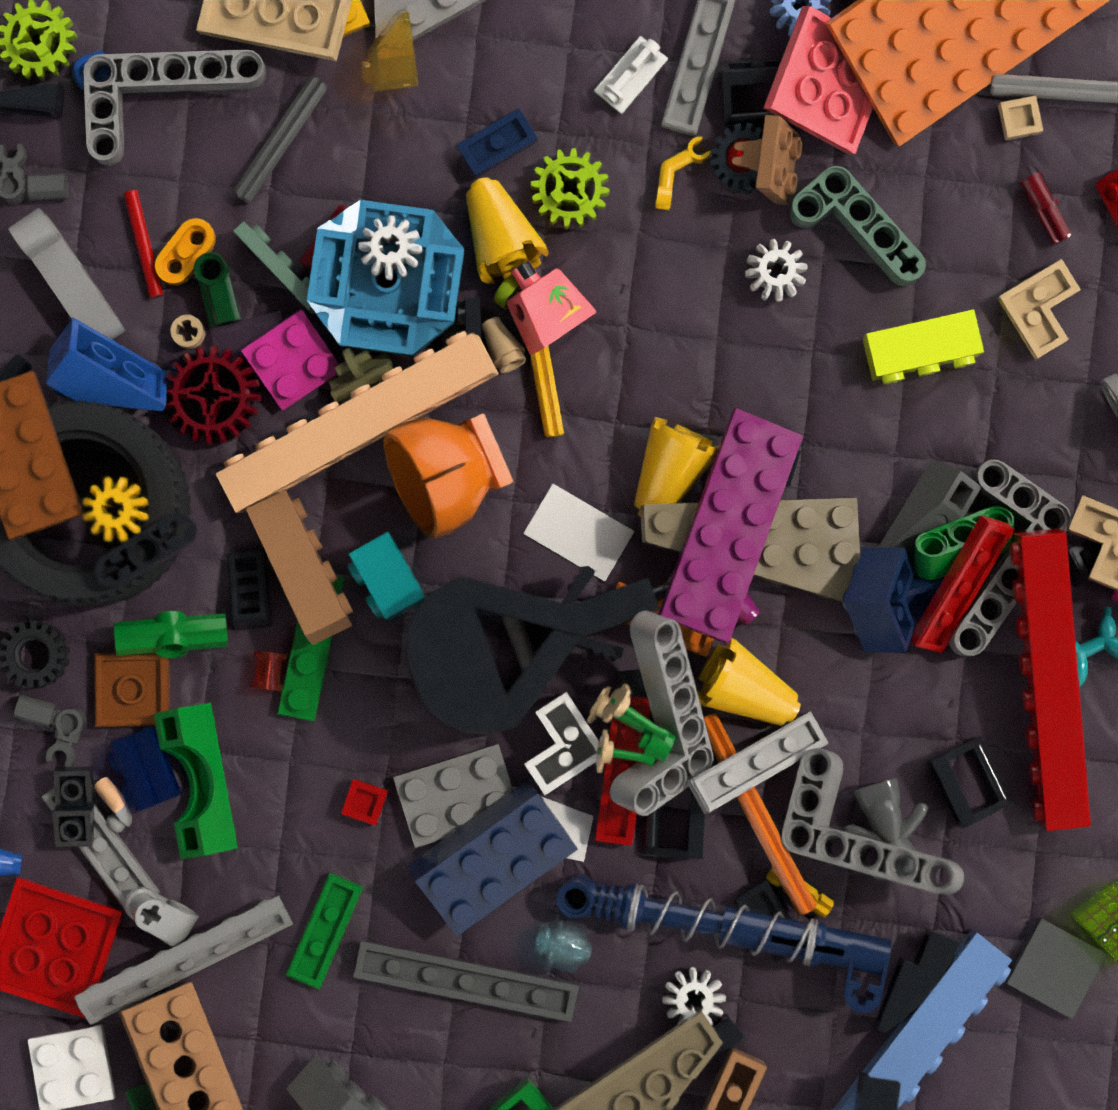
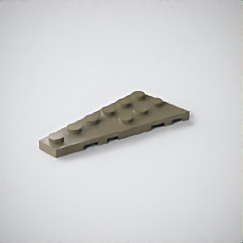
(806, 548)
(654, 1074)

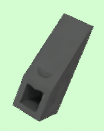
(937, 499)

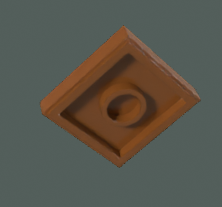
(130, 689)

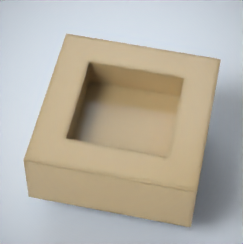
(1020, 118)

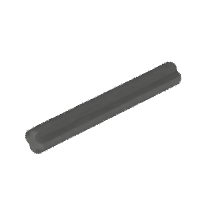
(280, 139)

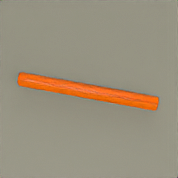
(763, 825)

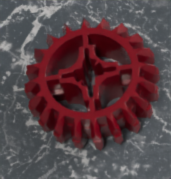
(211, 411)

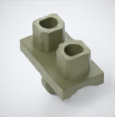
(357, 372)

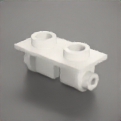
(631, 74)

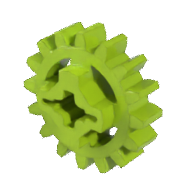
(49, 35)
(582, 177)

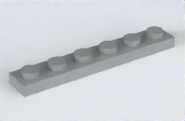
(183, 960)

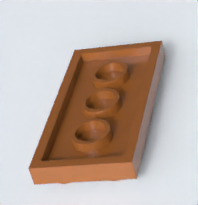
(33, 471)

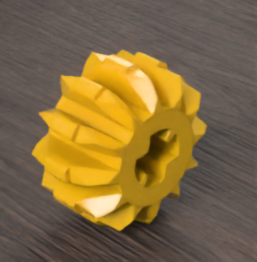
(109, 522)

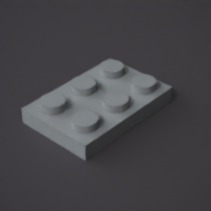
(451, 793)

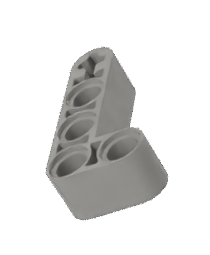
(64, 273)

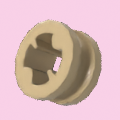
(195, 323)

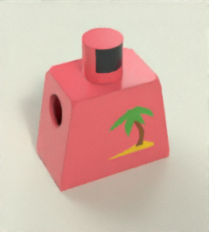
(546, 306)

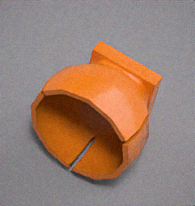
(444, 470)

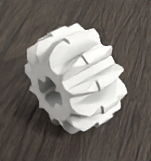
(388, 235)
(768, 259)
(680, 997)

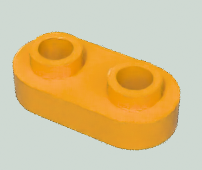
(182, 250)

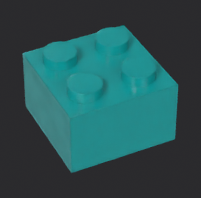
(387, 577)

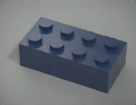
(492, 857)

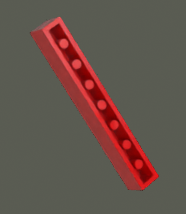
(1051, 679)

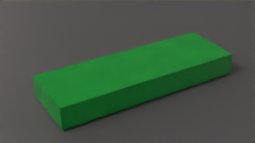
(324, 930)

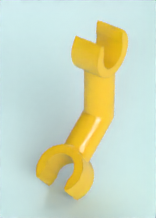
(673, 164)

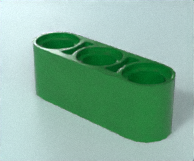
(940, 546)

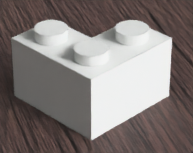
(573, 747)

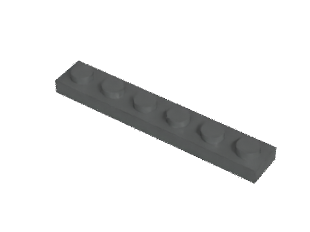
(466, 980)

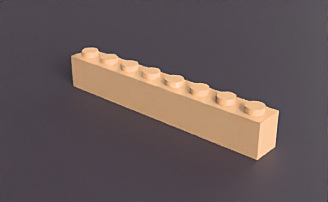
(358, 422)

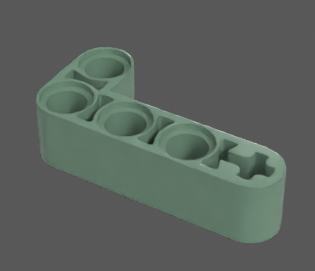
(862, 231)

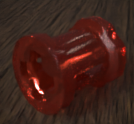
(268, 670)

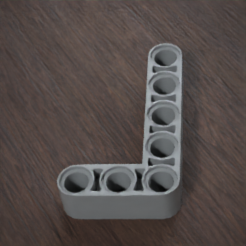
(155, 81)
(993, 588)
(673, 708)
(854, 846)

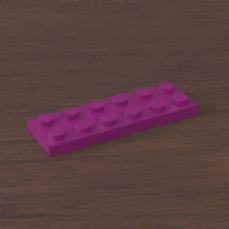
(730, 525)

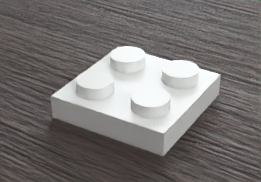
(71, 1068)

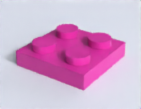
(291, 359)

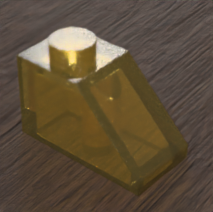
(392, 56)

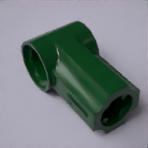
(217, 293)

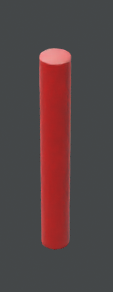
(143, 244)

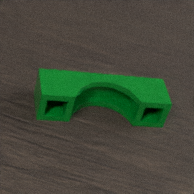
(193, 740)

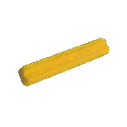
(547, 393)

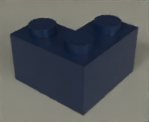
(879, 600)

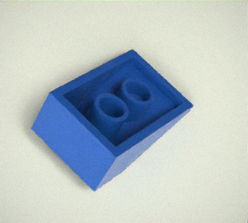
(100, 370)

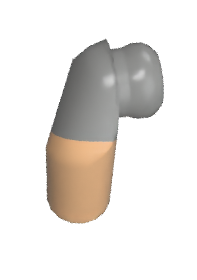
(115, 800)

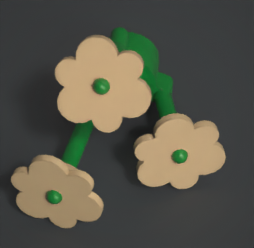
(654, 740)

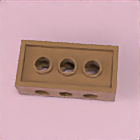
(193, 1039)

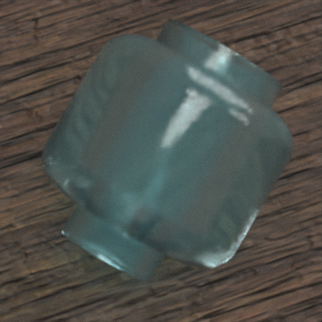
(562, 946)

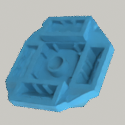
(375, 317)

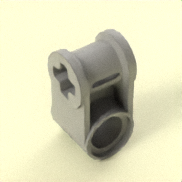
(163, 918)

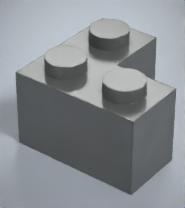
(325, 1088)

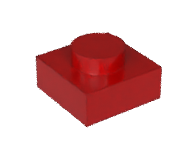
(364, 802)

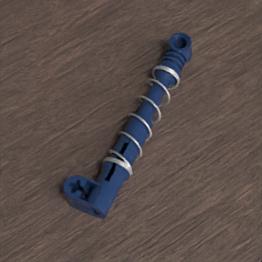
(740, 928)

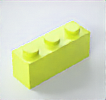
(923, 346)

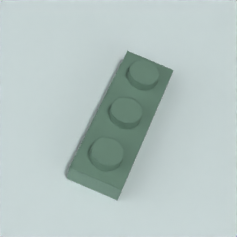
(278, 264)

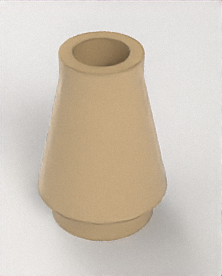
(503, 347)

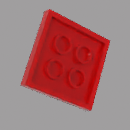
(54, 944)

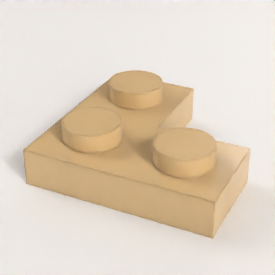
(1030, 306)
(1099, 524)

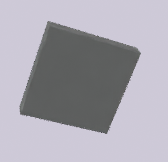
(1055, 968)

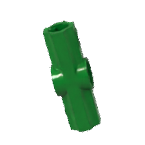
(170, 634)

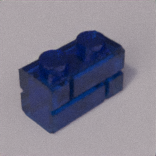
(144, 769)

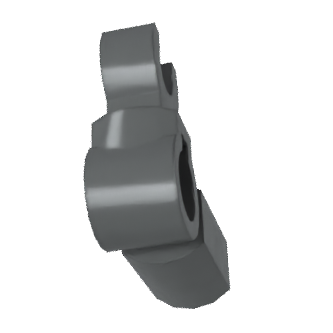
(16, 188)
(68, 723)

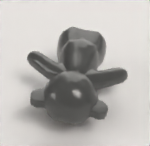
(883, 810)

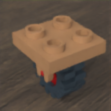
(759, 159)

